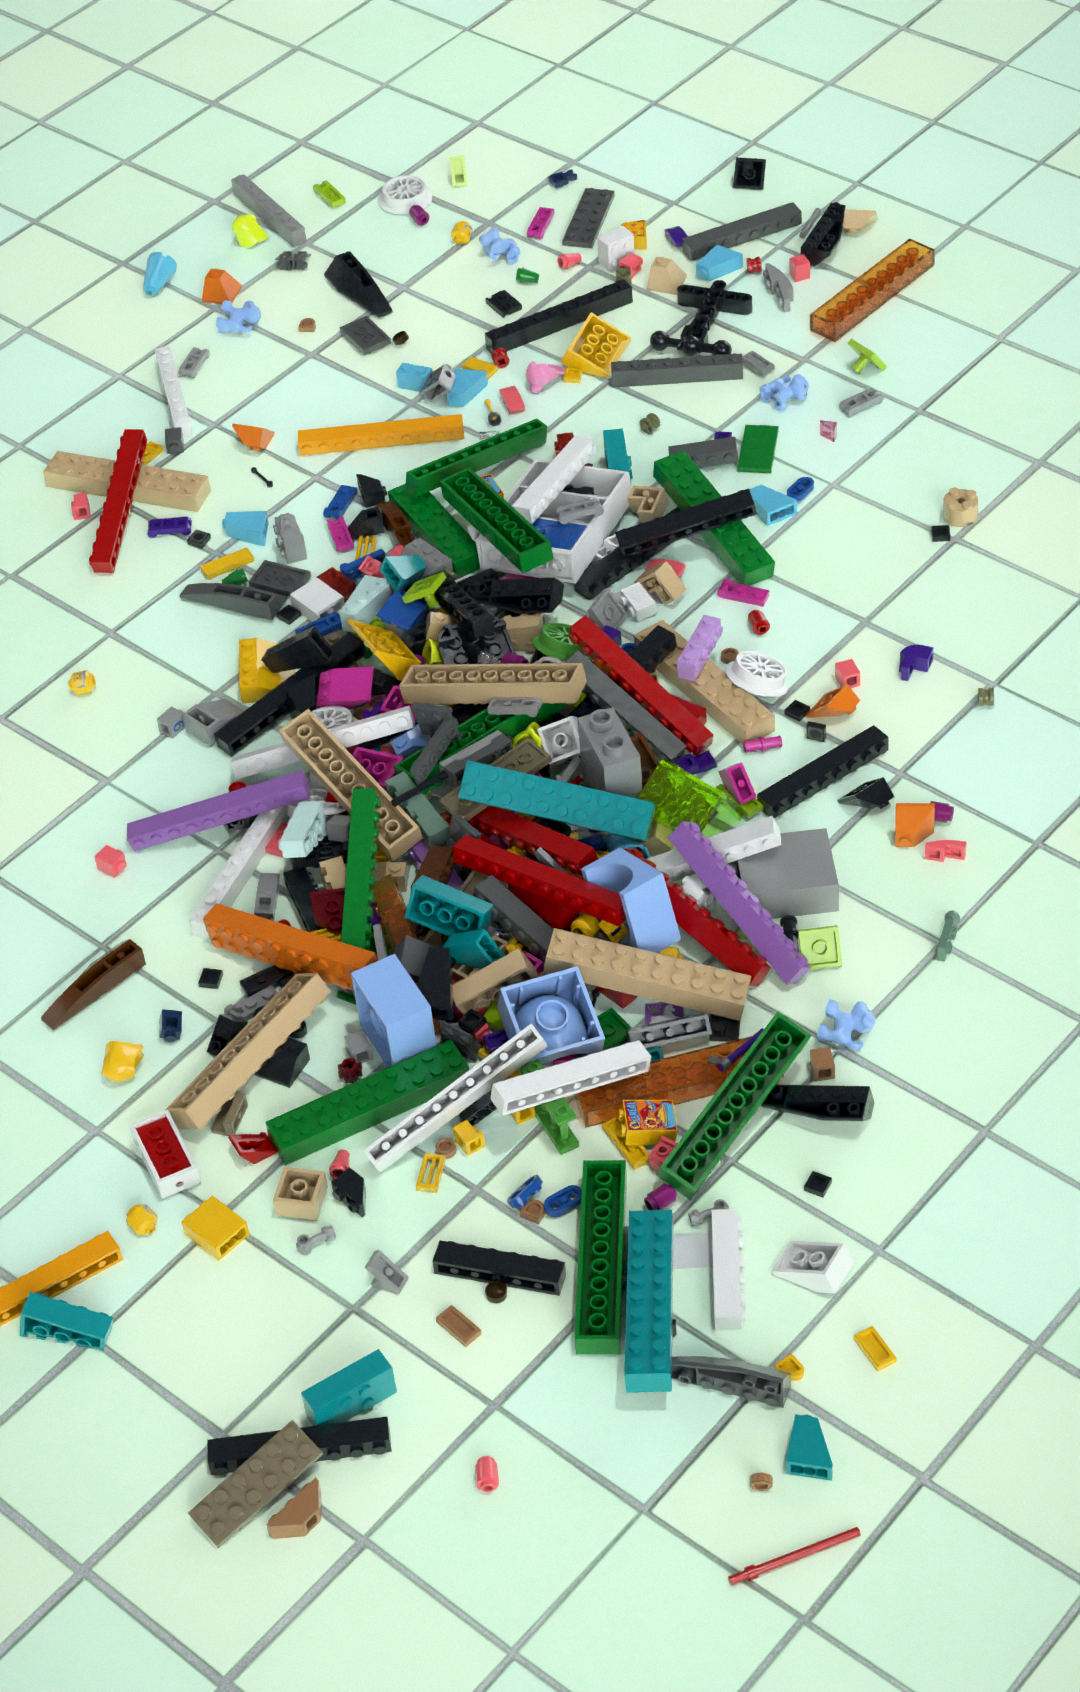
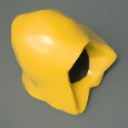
(121, 1060)

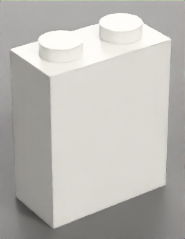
(316, 600)

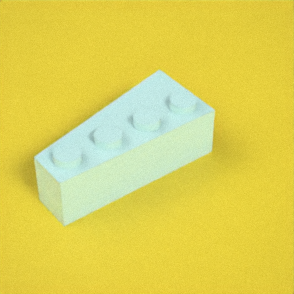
(365, 601)
(303, 830)

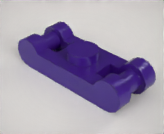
(169, 526)

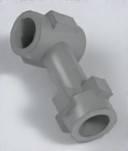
(696, 1217)
(305, 1242)

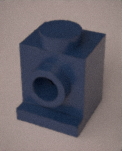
(170, 1025)

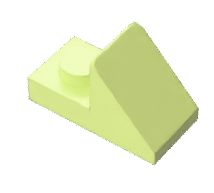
(458, 171)

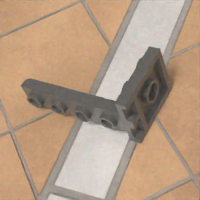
(440, 724)

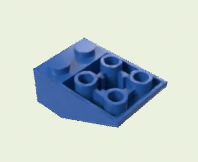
(401, 614)

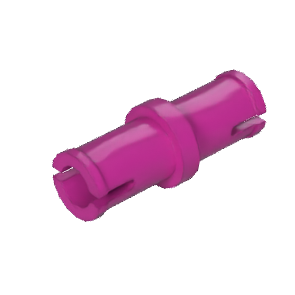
(762, 744)

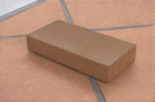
(458, 1326)

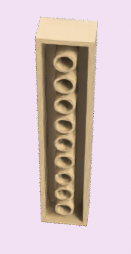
(154, 484)
(482, 682)
(724, 701)
(341, 774)
(649, 974)
(248, 1051)

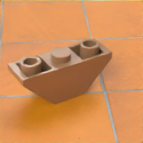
(299, 1514)

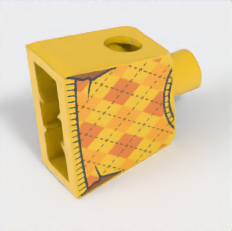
(639, 232)

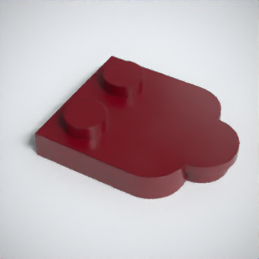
(328, 909)

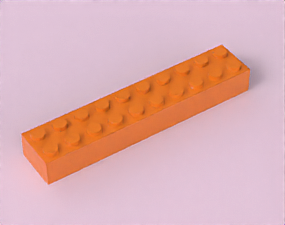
(285, 946)

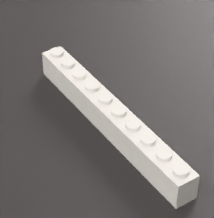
(347, 735)
(238, 867)
(455, 1098)

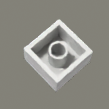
(614, 247)
(561, 739)

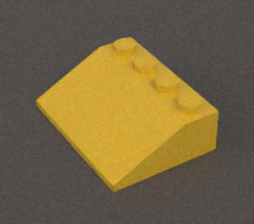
(596, 347)
(386, 647)
(254, 676)

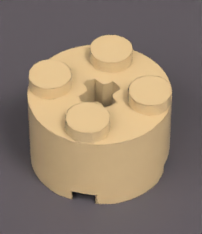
(960, 507)

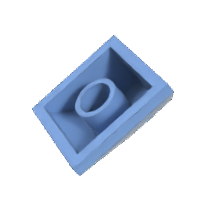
(409, 741)

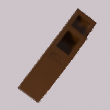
(396, 523)

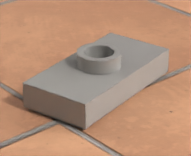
(757, 363)

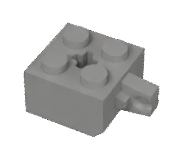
(289, 538)

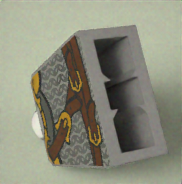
(443, 378)

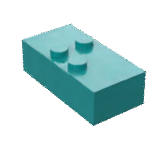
(616, 452)
(446, 908)
(350, 1390)

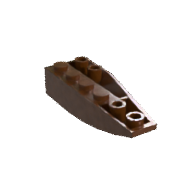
(95, 981)

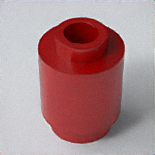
(758, 622)

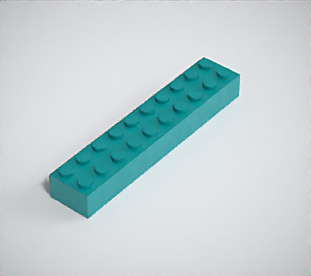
(557, 801)
(649, 1302)

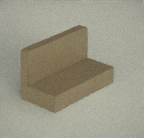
(230, 1115)

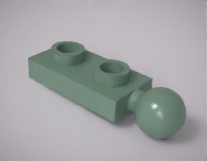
(948, 933)

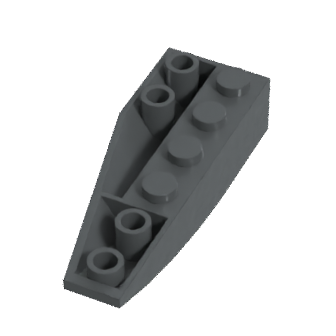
(734, 1378)

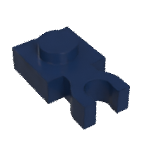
(560, 179)

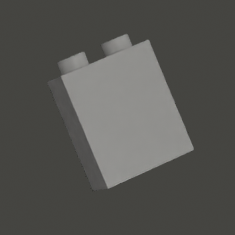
(608, 754)
(793, 877)

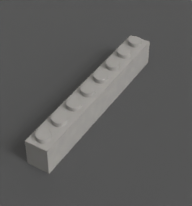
(268, 210)

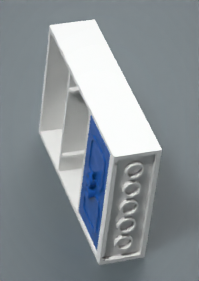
(573, 542)

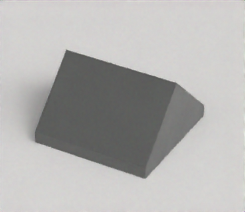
(412, 955)

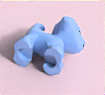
(494, 246)
(248, 313)
(782, 392)
(859, 1019)

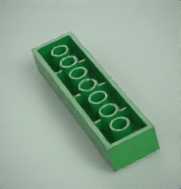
(438, 528)

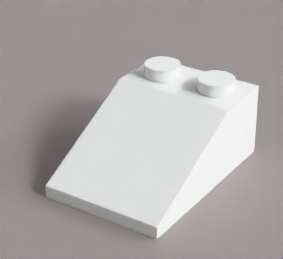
(814, 1265)

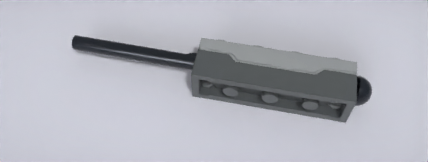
(453, 768)

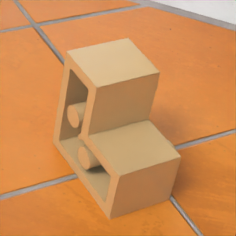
(648, 502)
(663, 581)

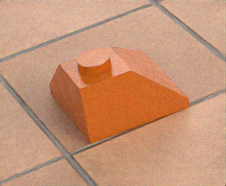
(220, 287)
(254, 437)
(835, 703)
(913, 823)

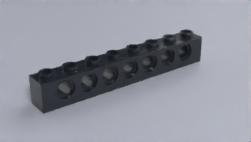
(464, 608)

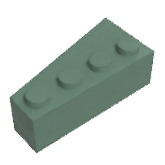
(420, 810)

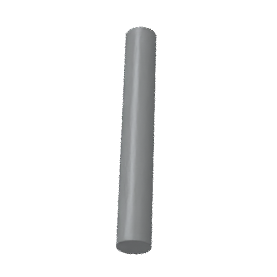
(810, 222)

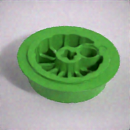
(555, 642)

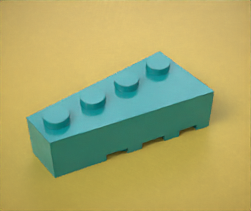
(64, 1322)

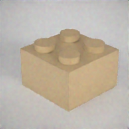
(300, 1193)

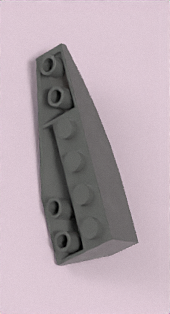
(236, 598)

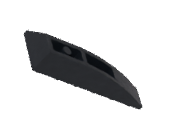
(824, 235)

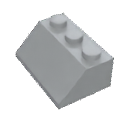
(431, 556)

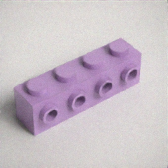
(699, 647)

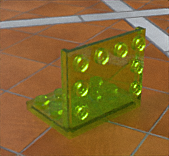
(684, 797)

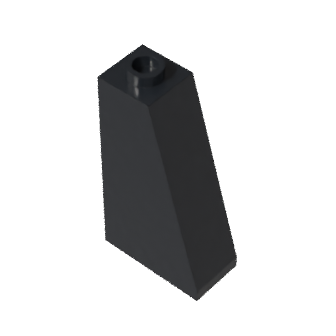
(299, 652)
(437, 983)

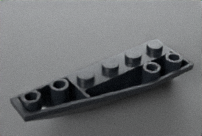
(355, 283)
(517, 595)
(823, 1101)

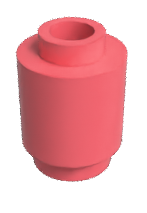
(486, 1474)

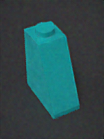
(402, 570)
(473, 948)
(808, 1450)

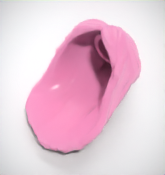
(541, 374)

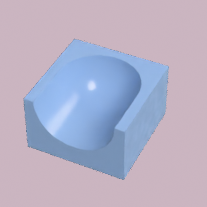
(643, 898)
(393, 1011)
(558, 1011)

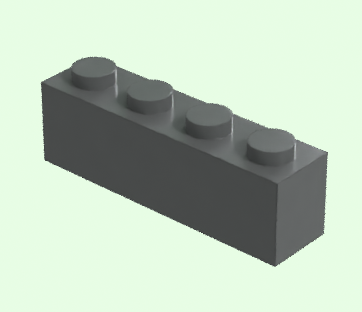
(709, 452)
(670, 1030)

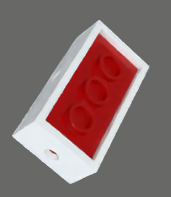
(165, 1154)

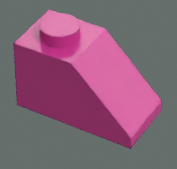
(737, 783)

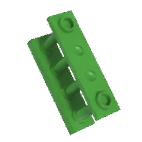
(554, 1117)

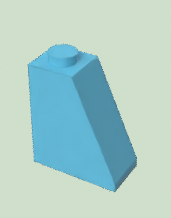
(718, 262)
(466, 386)
(772, 505)
(247, 526)

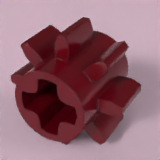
(350, 1070)

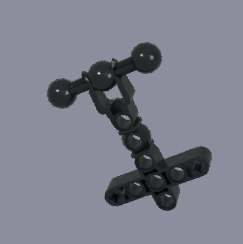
(710, 302)

